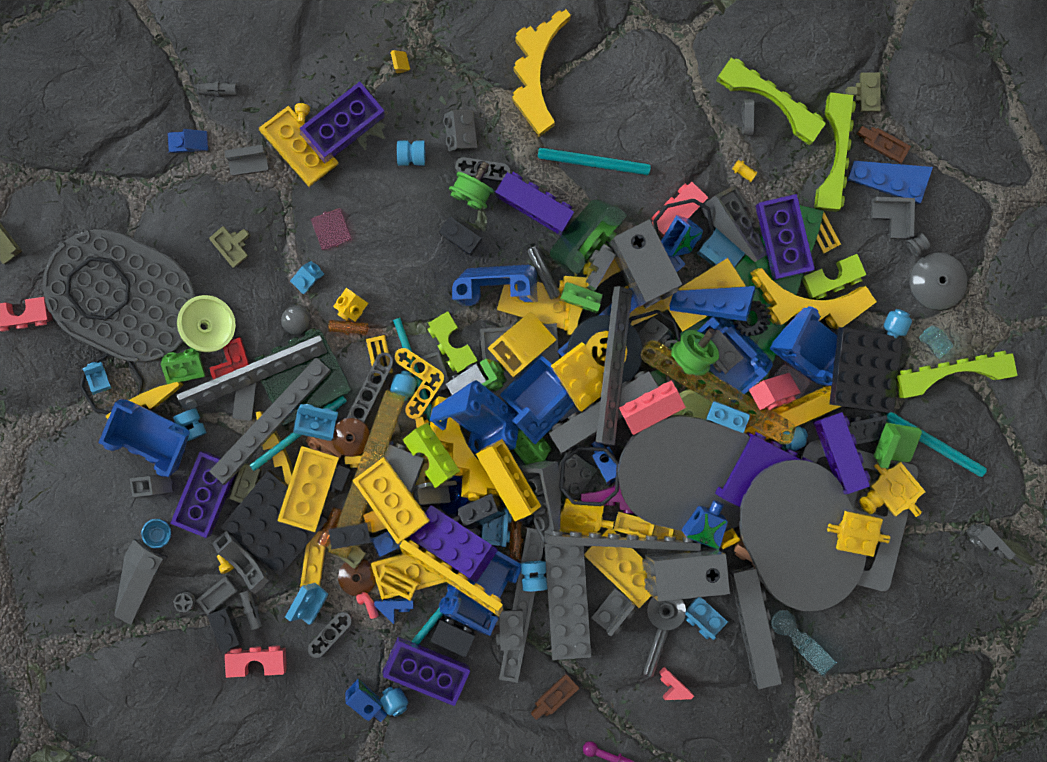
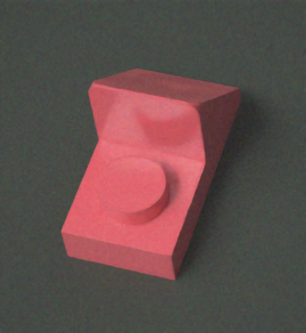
(678, 690)

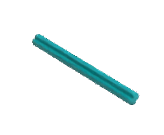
(594, 161)
(941, 447)

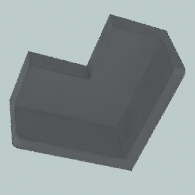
(899, 211)

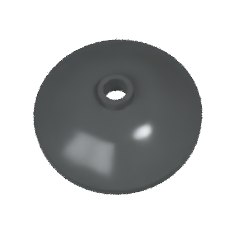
(925, 281)

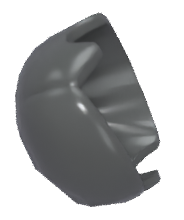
(295, 319)

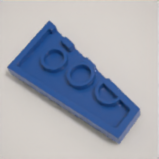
(893, 179)
(716, 302)

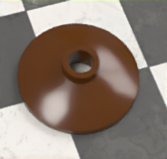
(360, 437)
(353, 587)

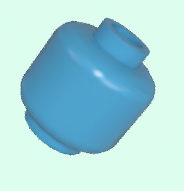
(897, 323)
(404, 384)
(799, 439)
(394, 701)

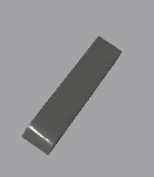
(373, 387)

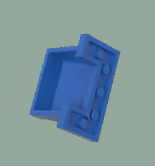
(537, 399)

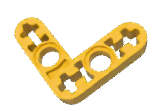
(425, 376)

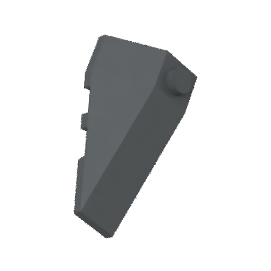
(733, 221)
(138, 575)

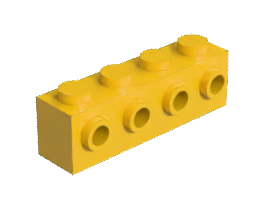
(509, 483)

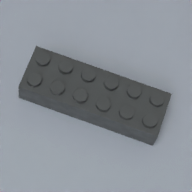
(584, 425)
(567, 601)
(755, 626)

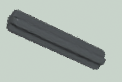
(543, 272)
(655, 652)

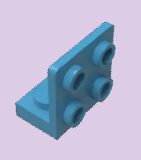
(719, 248)

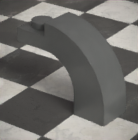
(242, 561)

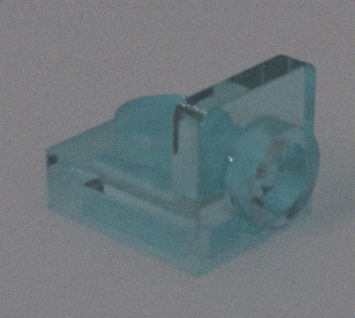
(936, 341)

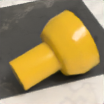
(302, 111)
(225, 565)

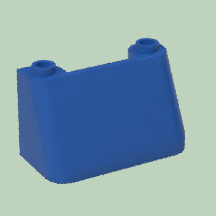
(808, 346)
(753, 365)

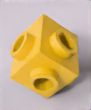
(350, 305)

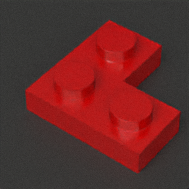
(235, 356)

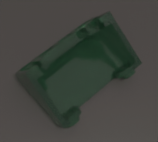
(566, 251)

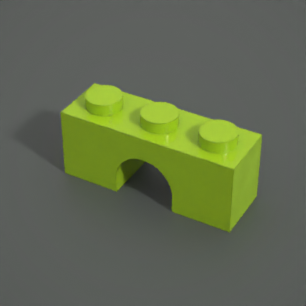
(849, 271)
(442, 329)
(440, 462)

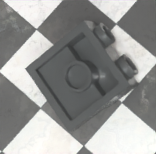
(600, 263)
(985, 538)

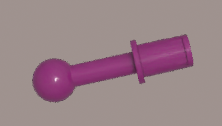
(591, 749)

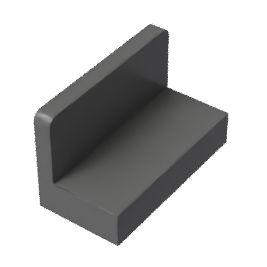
(247, 160)
(428, 495)

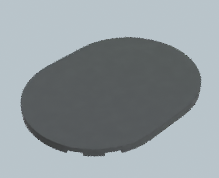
(158, 291)
(679, 467)
(788, 537)

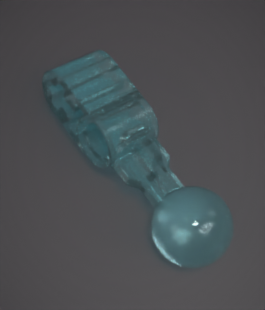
(785, 624)

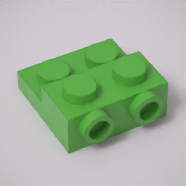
(602, 234)

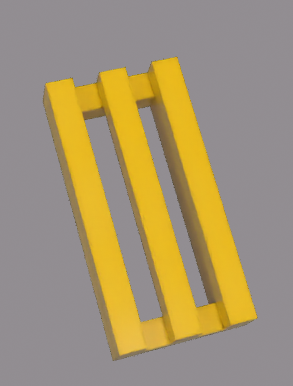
(832, 233)
(372, 358)
(401, 576)

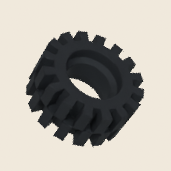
(761, 324)

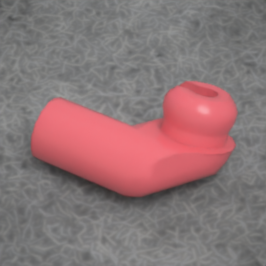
(371, 608)

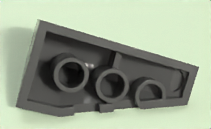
(545, 483)

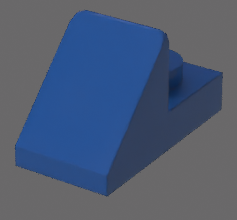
(188, 141)
(389, 606)

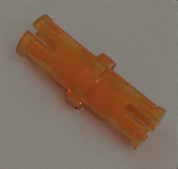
(348, 327)
(332, 522)
(515, 539)

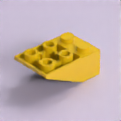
(522, 344)

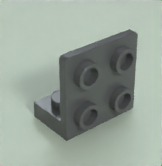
(614, 611)

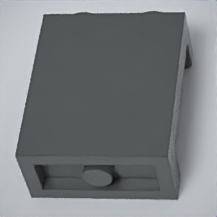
(405, 464)

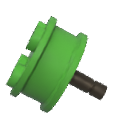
(472, 188)
(695, 352)

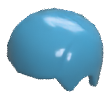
(156, 533)

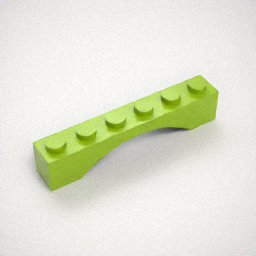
(739, 78)
(838, 113)
(995, 368)

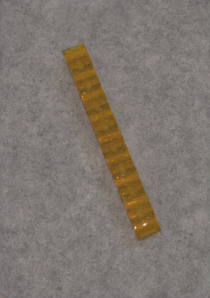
(729, 393)
(373, 452)

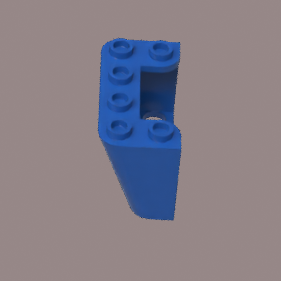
(467, 288)
(479, 413)
(145, 435)
(493, 580)

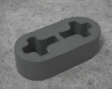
(748, 117)

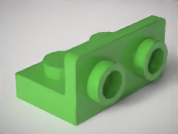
(581, 297)
(182, 366)
(529, 451)

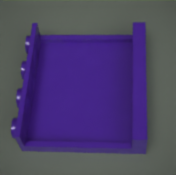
(754, 459)

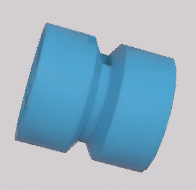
(411, 153)
(191, 417)
(534, 583)

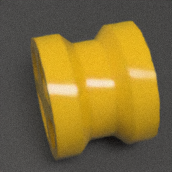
(871, 501)

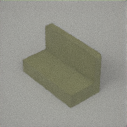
(8, 246)

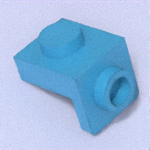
(306, 277)
(97, 377)

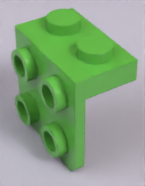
(494, 373)
(897, 444)

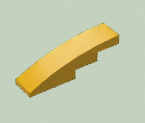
(156, 396)
(280, 459)
(635, 525)

